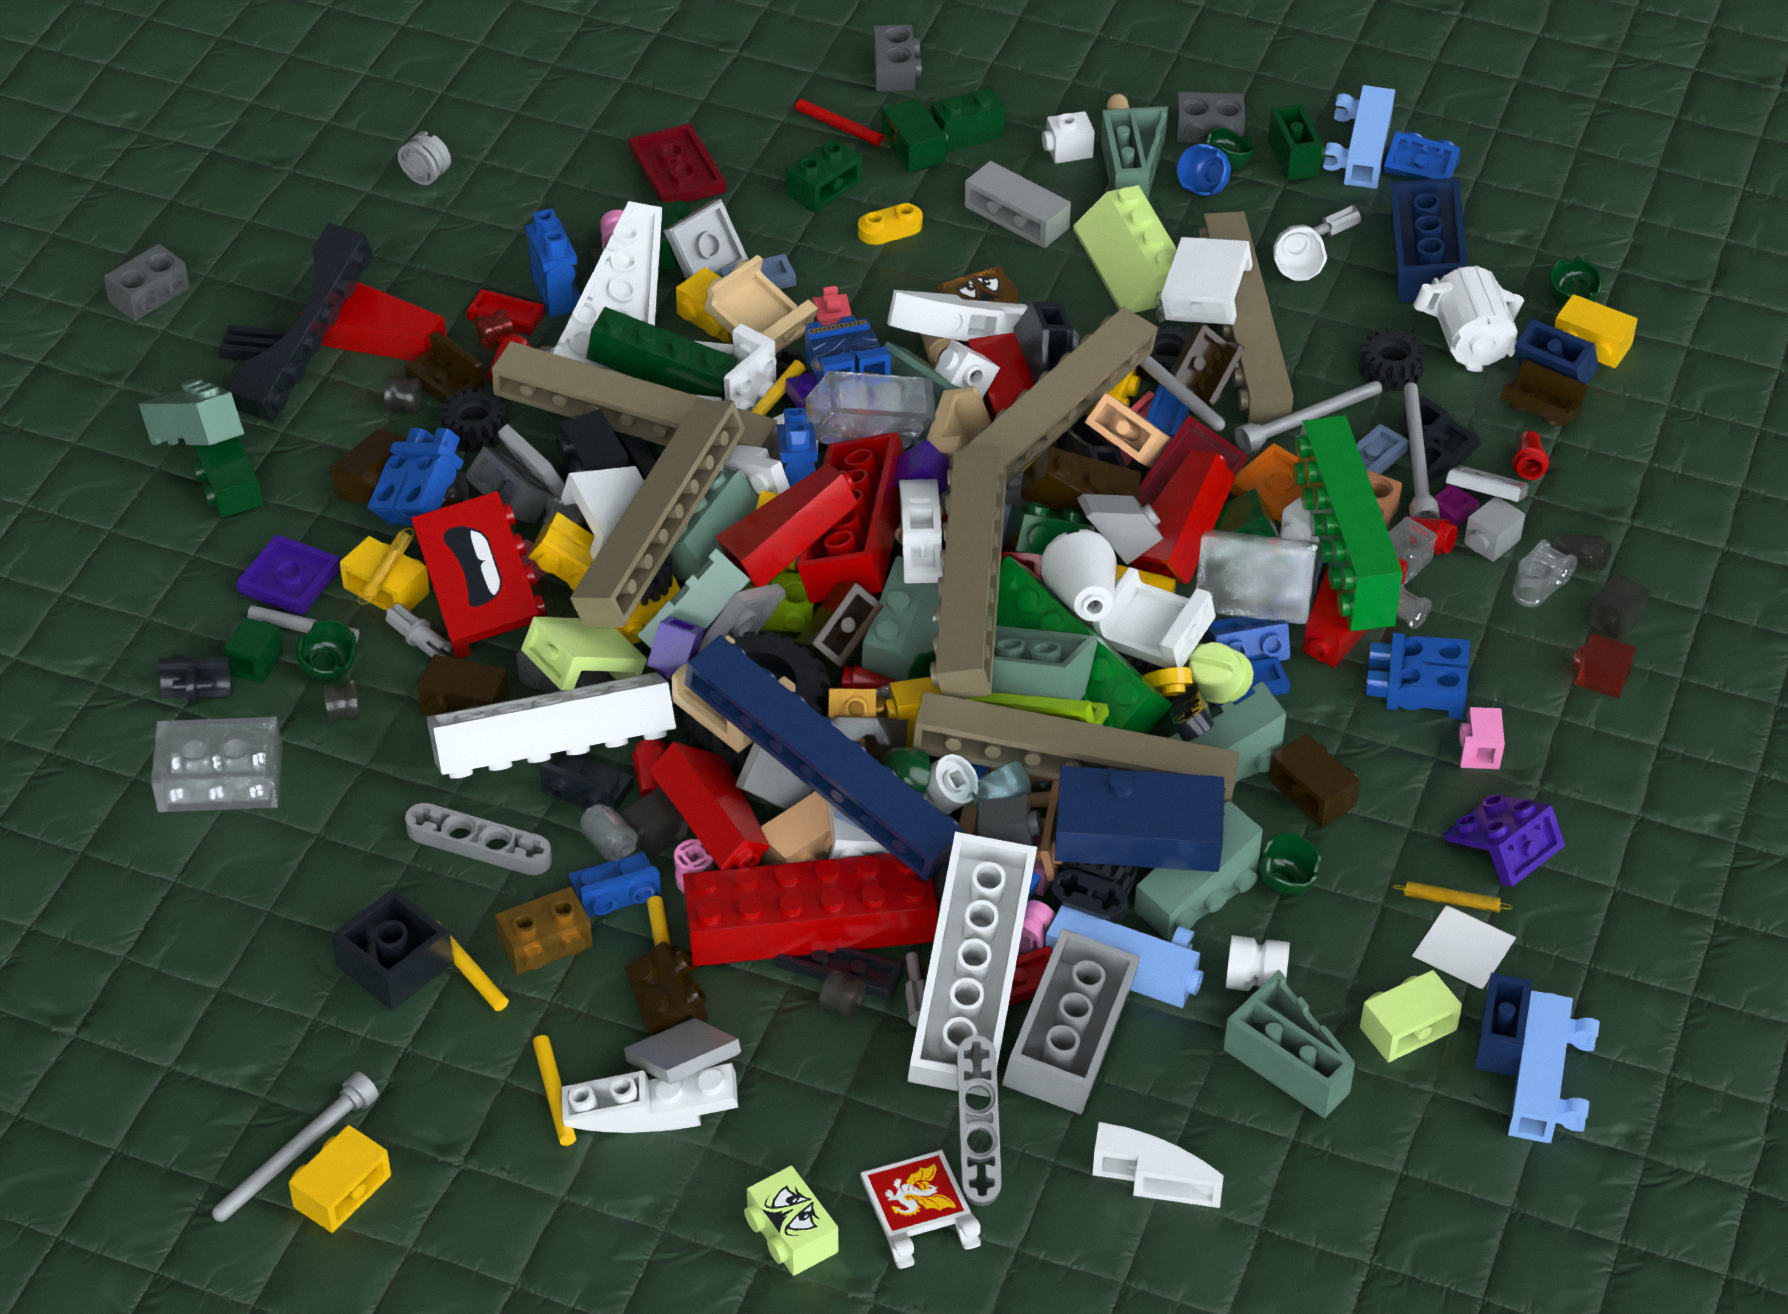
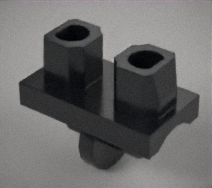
(195, 677)

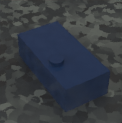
(1426, 232)
(1139, 818)

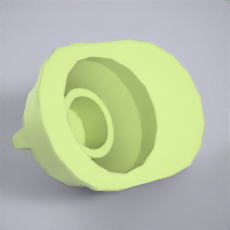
(1220, 672)

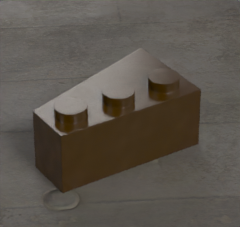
(1062, 477)

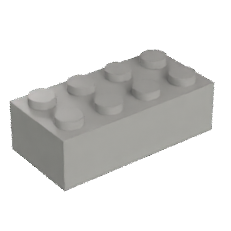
(1071, 1021)

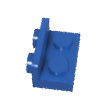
(1421, 158)
(1252, 637)
(615, 884)

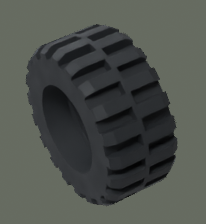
(783, 659)

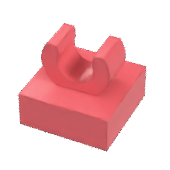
(831, 306)

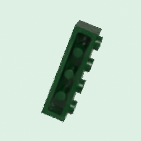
(657, 355)

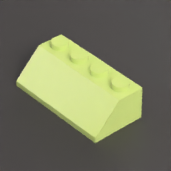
(1127, 247)

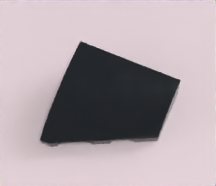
(1444, 439)

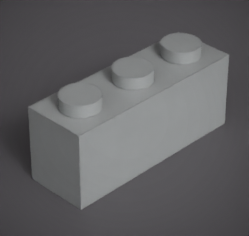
(1017, 204)

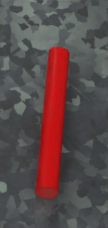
(839, 122)

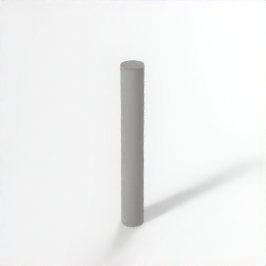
(285, 620)

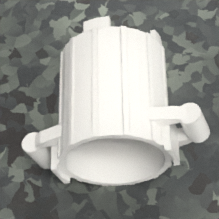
(1473, 315)

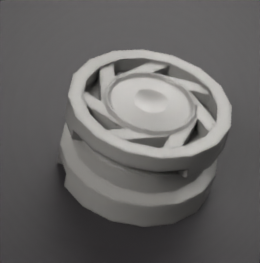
(424, 158)

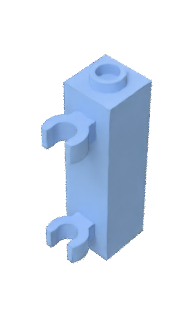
(1368, 139)
(1165, 968)
(1541, 1067)

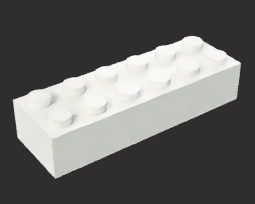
(551, 724)
(972, 957)

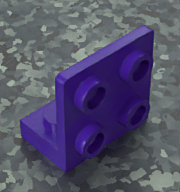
(1514, 831)

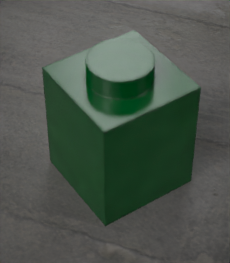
(254, 650)

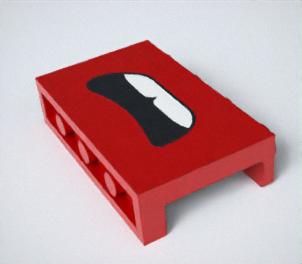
(477, 570)

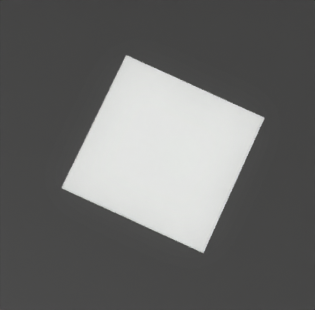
(1464, 947)

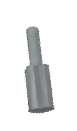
(1339, 221)
(914, 988)

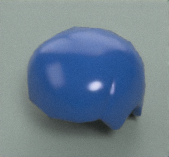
(1203, 169)

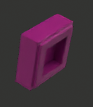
(1456, 504)

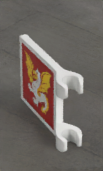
(917, 1199)

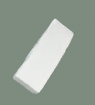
(1155, 1166)

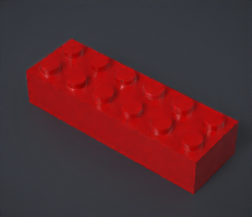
(862, 540)
(806, 908)

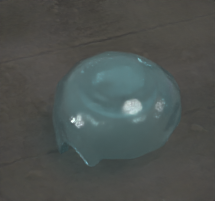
(1004, 782)

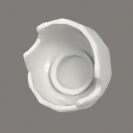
(1299, 252)

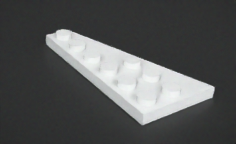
(621, 281)

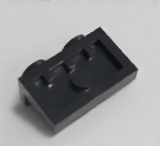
(584, 782)

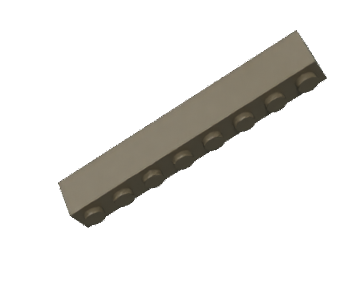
(1262, 373)
(1067, 391)
(626, 402)
(658, 514)
(970, 574)
(1043, 743)

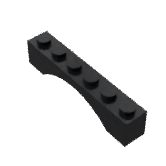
(1044, 338)
(268, 378)

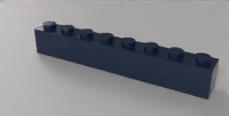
(823, 757)

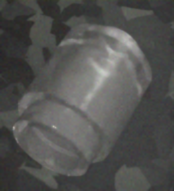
(608, 832)

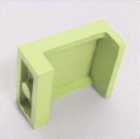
(566, 648)

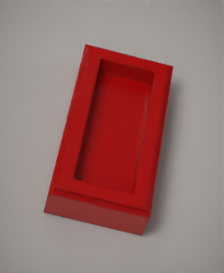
(523, 314)

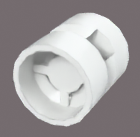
(951, 783)
(1254, 963)

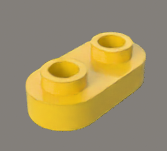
(890, 224)
(1170, 680)

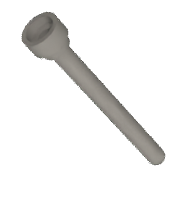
(1182, 393)
(1252, 436)
(1423, 504)
(356, 1093)

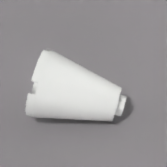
(1081, 572)

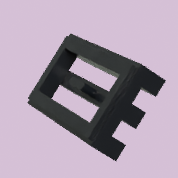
(248, 342)

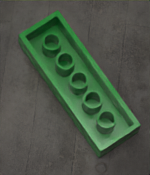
(1347, 523)
(1113, 681)

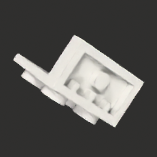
(753, 369)

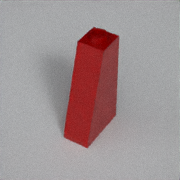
(383, 325)
(1013, 372)
(1186, 510)
(788, 524)
(1327, 632)
(711, 804)

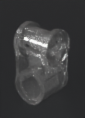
(1541, 574)

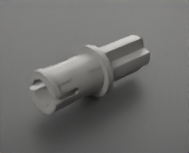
(417, 631)

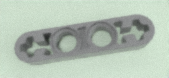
(475, 843)
(973, 1120)

